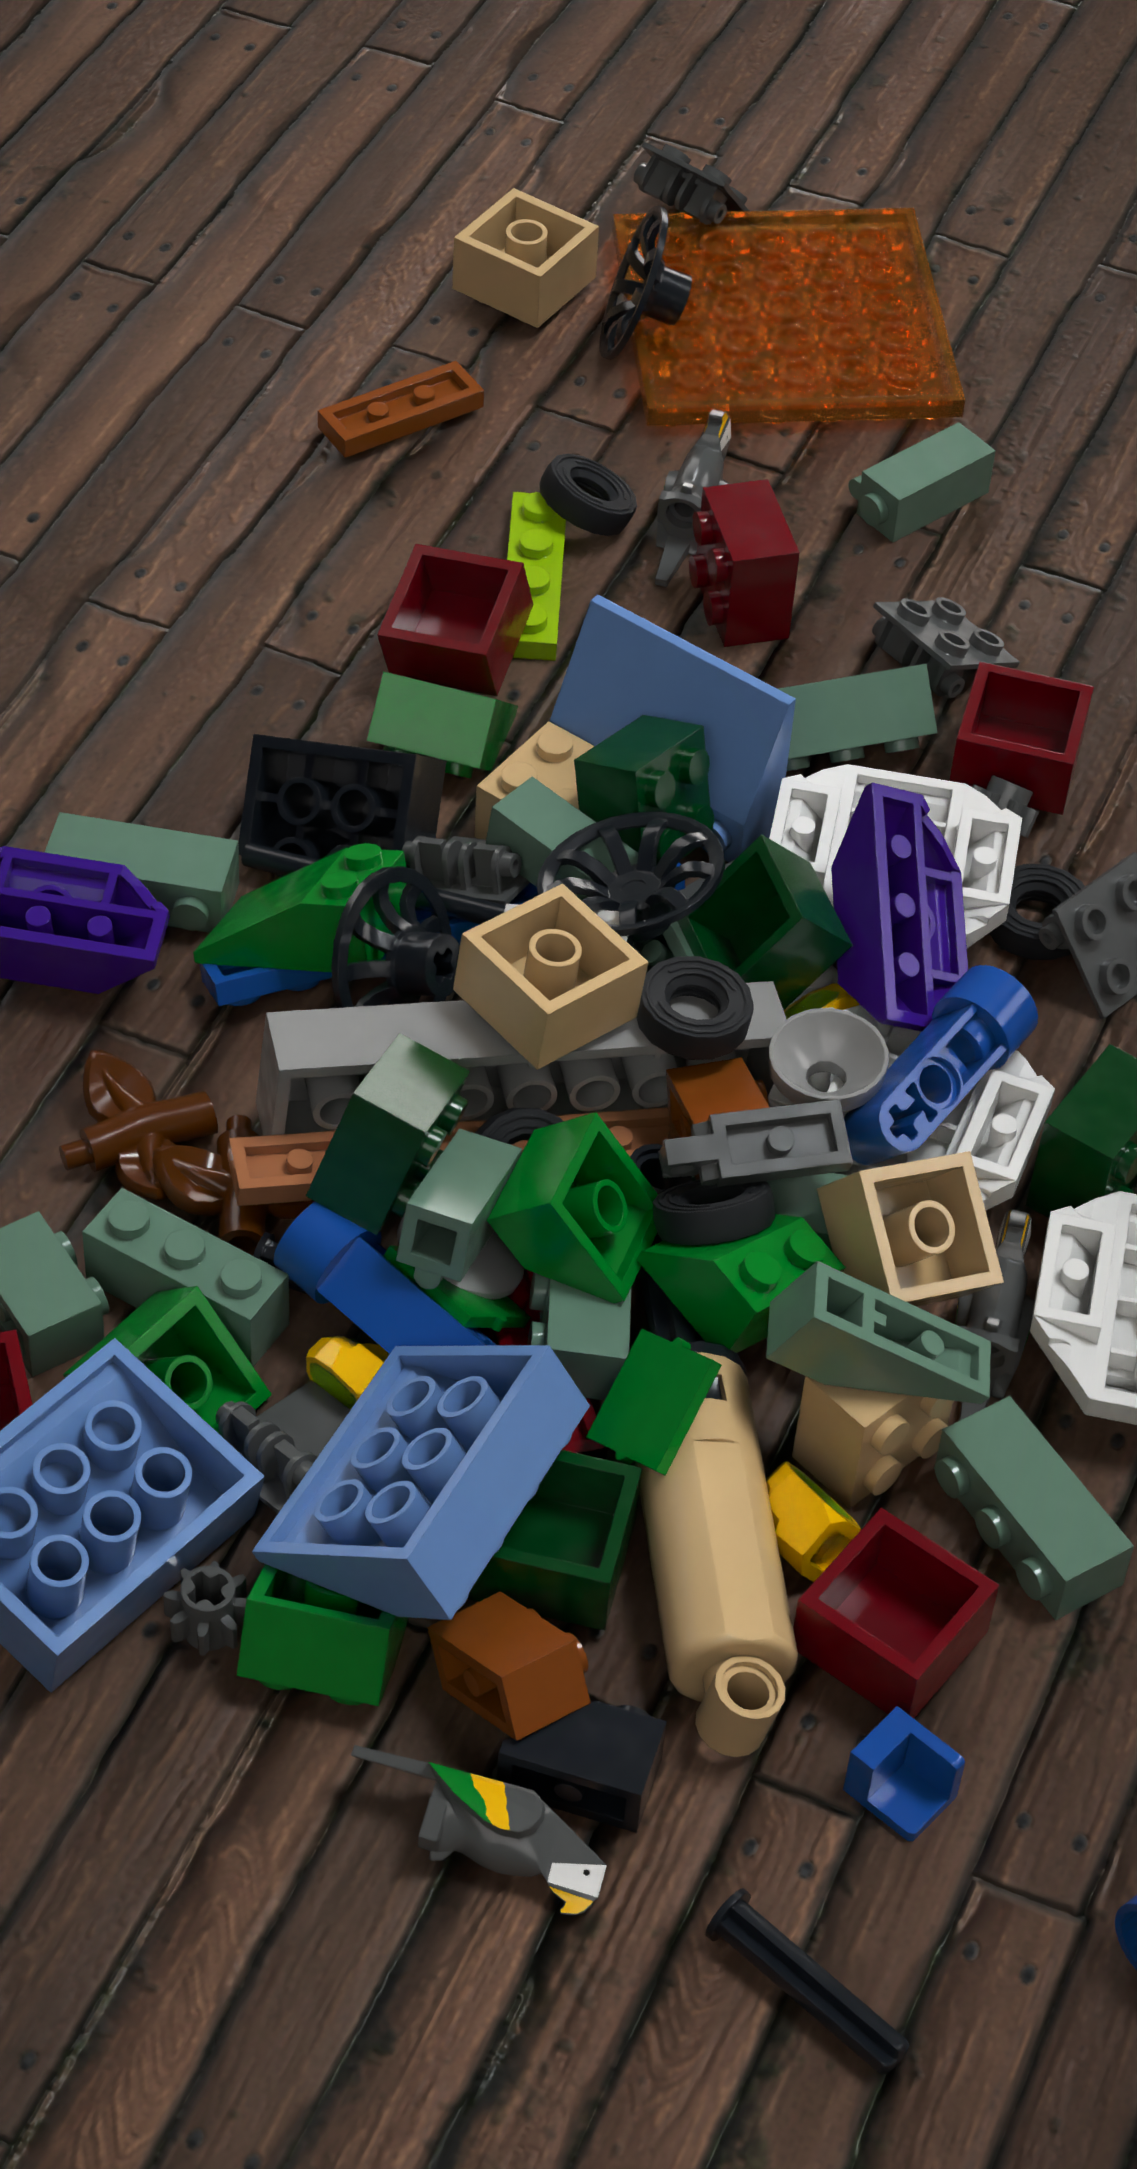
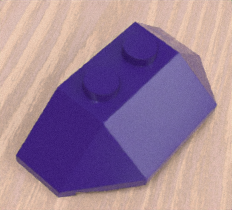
(899, 907)
(75, 921)

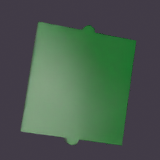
(465, 1307)
(653, 1401)

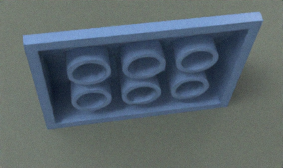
(639, 669)
(427, 1476)
(104, 1506)

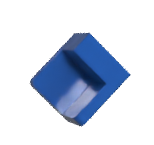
(904, 1774)

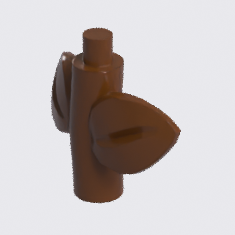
(133, 1123)
(204, 1186)

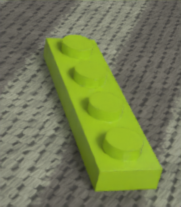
(538, 543)

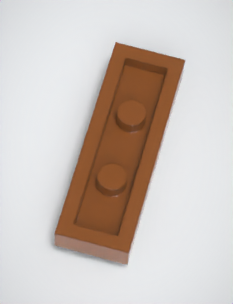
(400, 408)

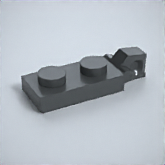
(761, 1145)

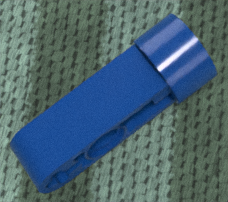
(969, 1033)
(348, 1267)

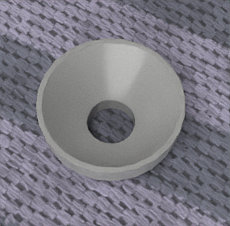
(829, 1043)

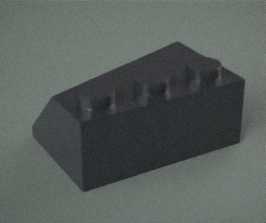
(336, 796)

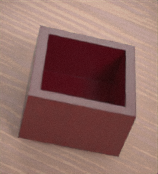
(744, 563)
(456, 619)
(1022, 732)
(894, 1615)

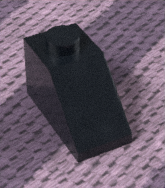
(590, 1762)

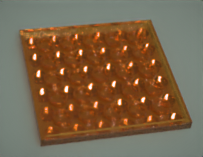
(796, 320)

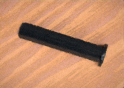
(807, 1983)

